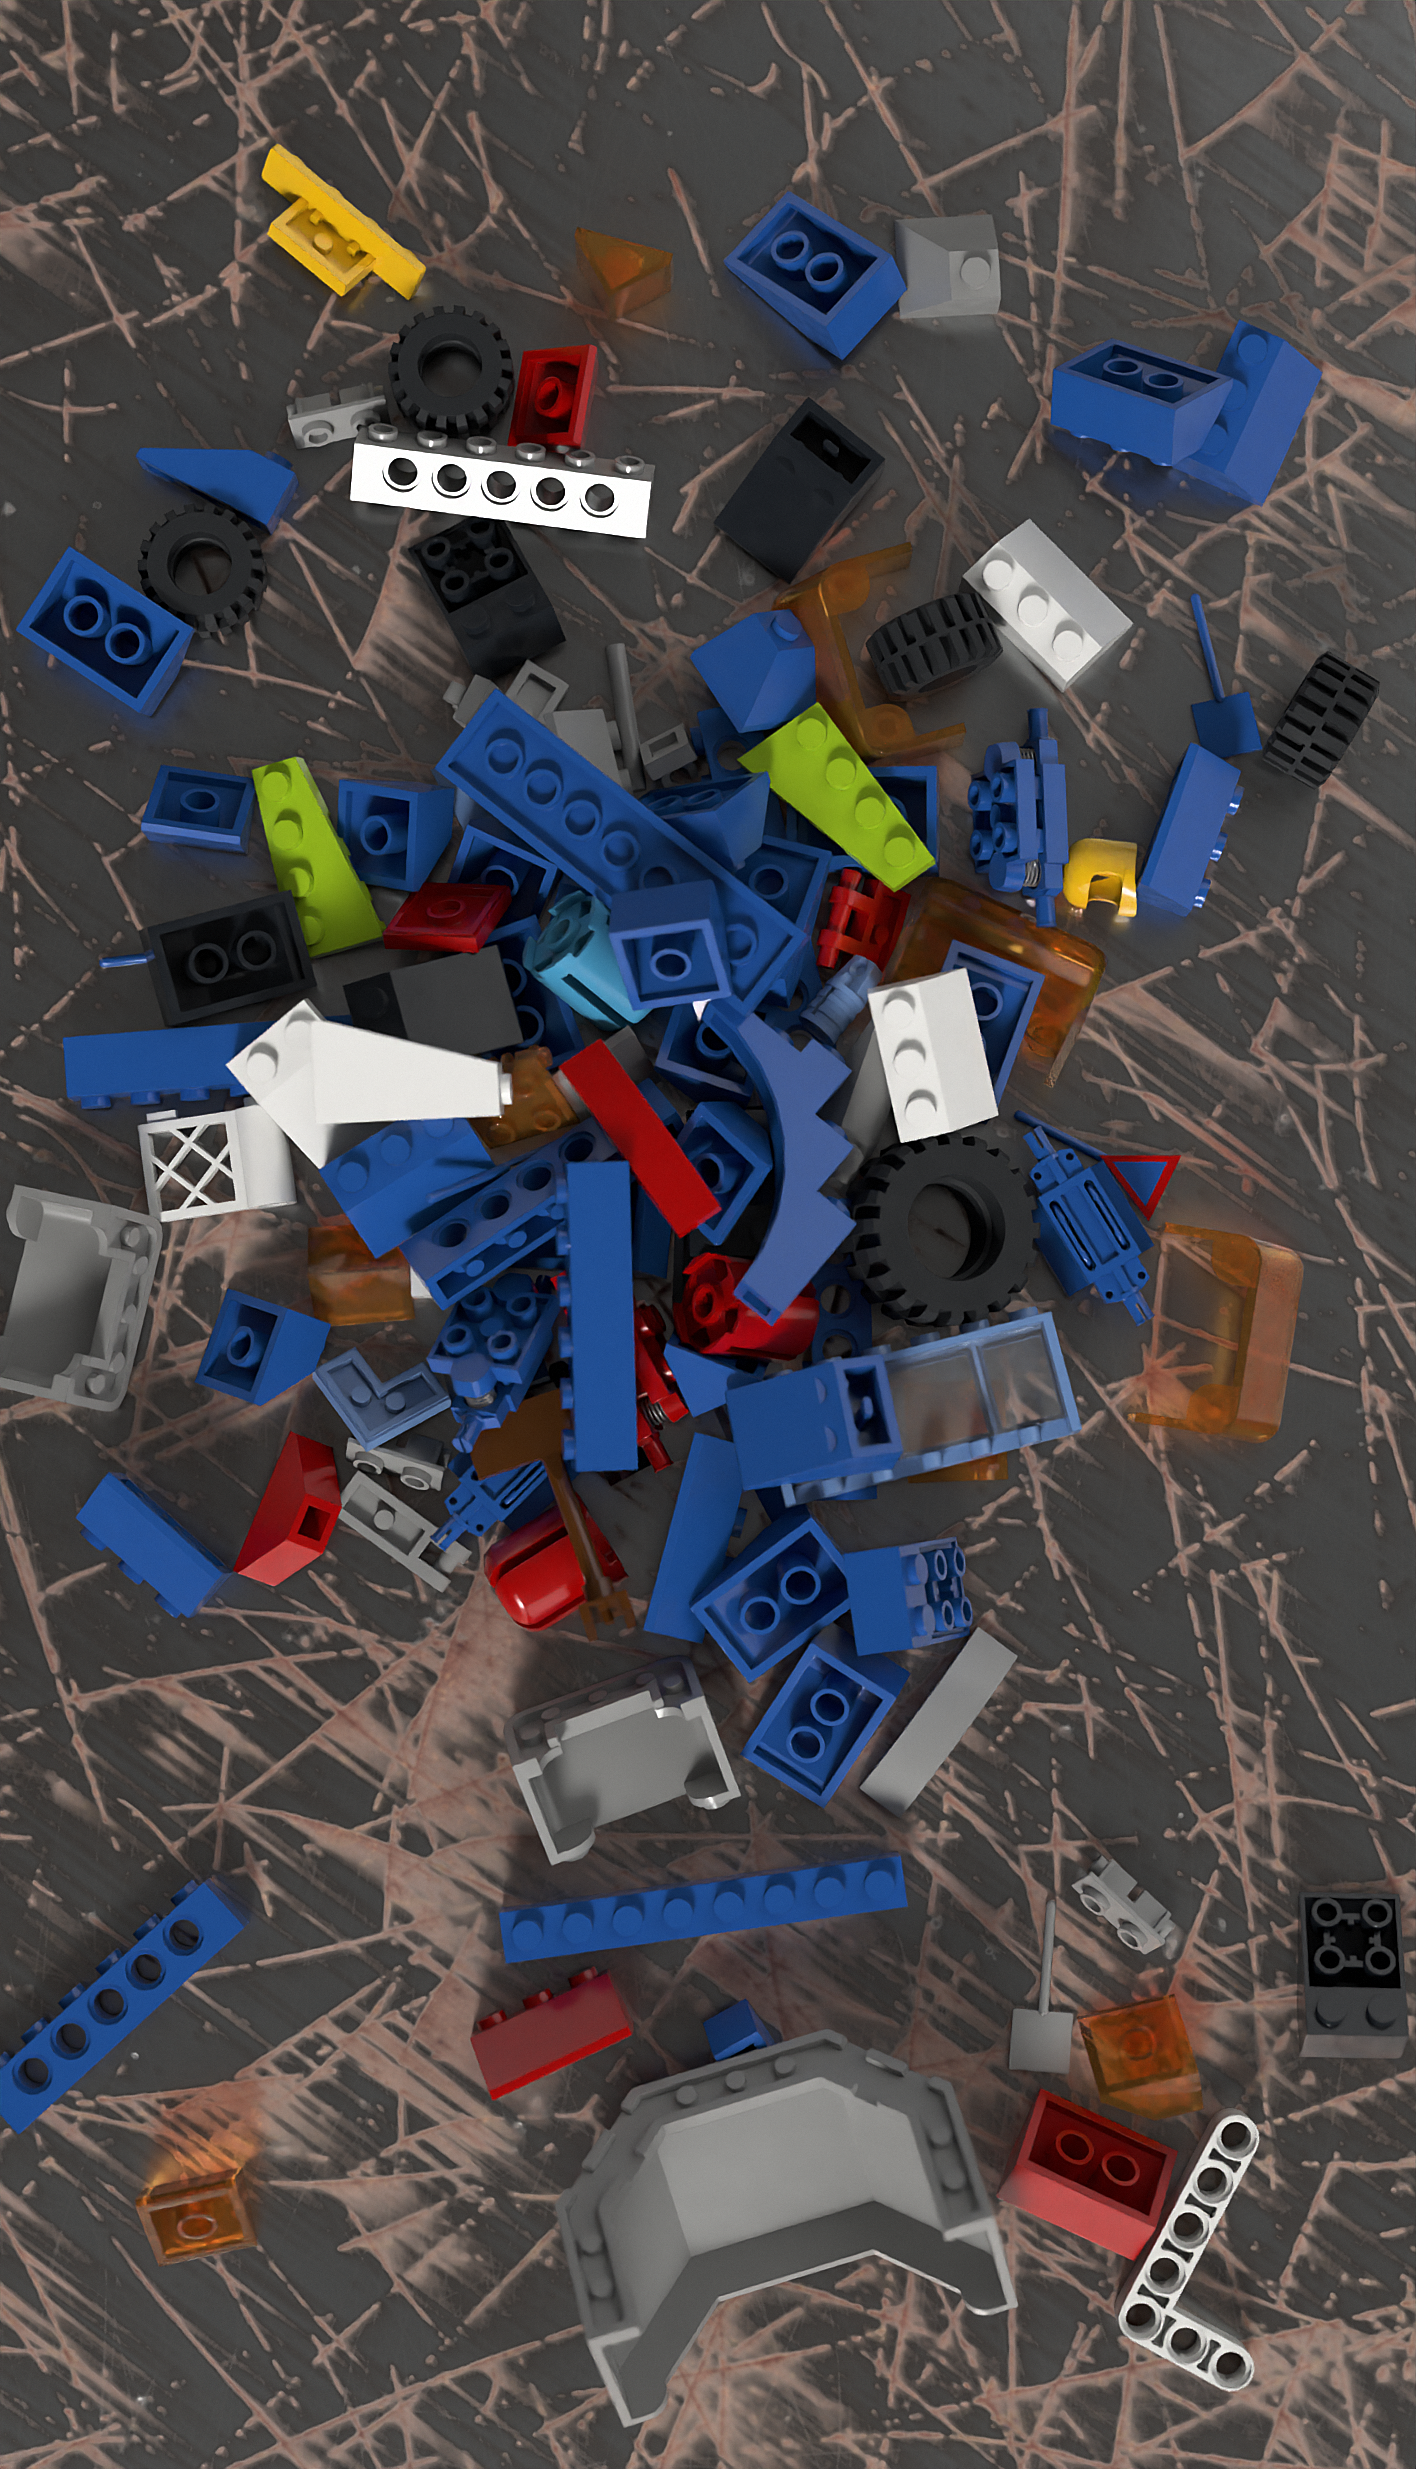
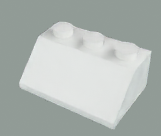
(1045, 604)
(932, 1054)

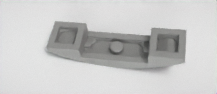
(939, 1722)

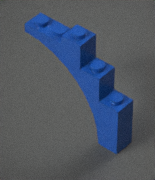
(807, 1152)

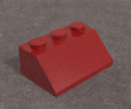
(550, 2031)
(1088, 2175)

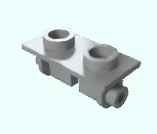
(317, 422)
(417, 1465)
(1105, 1892)

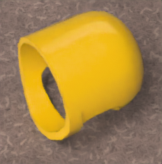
(1105, 858)

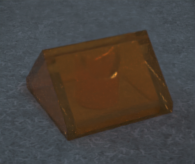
(622, 272)
(351, 1283)
(197, 2216)

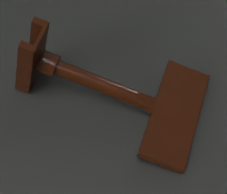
(534, 1436)

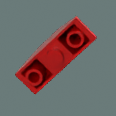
(293, 1514)

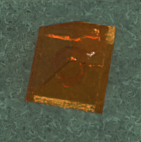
(1143, 2058)

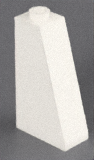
(390, 1078)

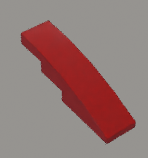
(640, 1138)

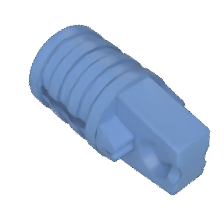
(840, 999)

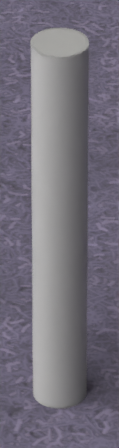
(625, 715)

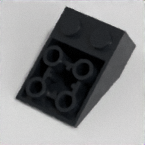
(800, 491)
(487, 595)
(1351, 1976)

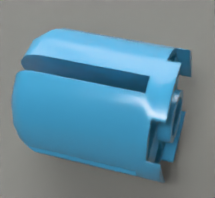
(580, 963)

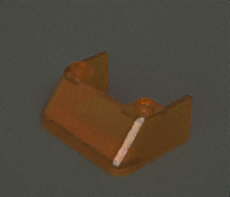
(880, 733)
(1071, 964)
(1254, 1403)

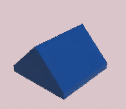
(200, 810)
(707, 1376)

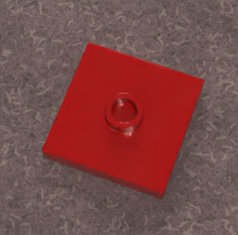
(447, 917)

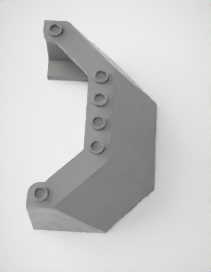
(764, 2179)

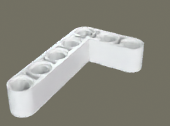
(1186, 2251)

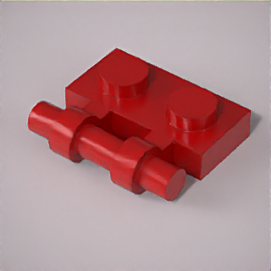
(874, 927)

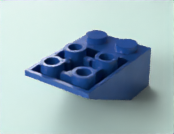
(815, 1424)
(907, 1595)

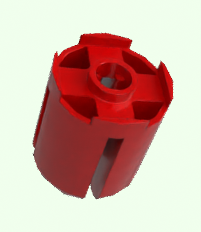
(725, 1326)
(538, 1570)

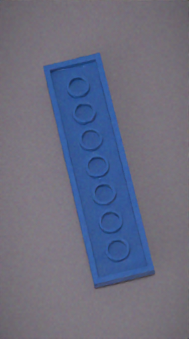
(607, 835)

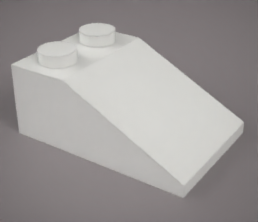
(280, 1079)

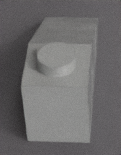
(860, 1103)

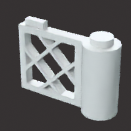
(257, 1156)

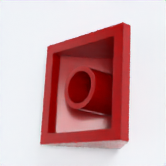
(554, 397)

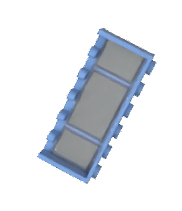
(966, 1399)

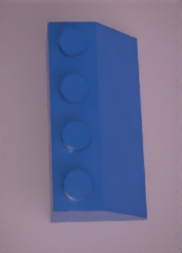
(697, 1537)

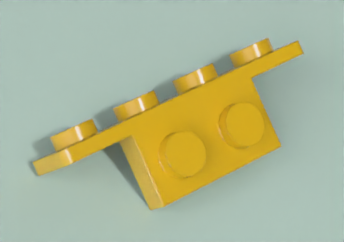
(333, 234)

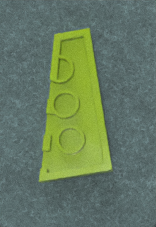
(834, 790)
(313, 861)

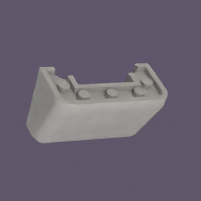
(77, 1297)
(617, 1753)

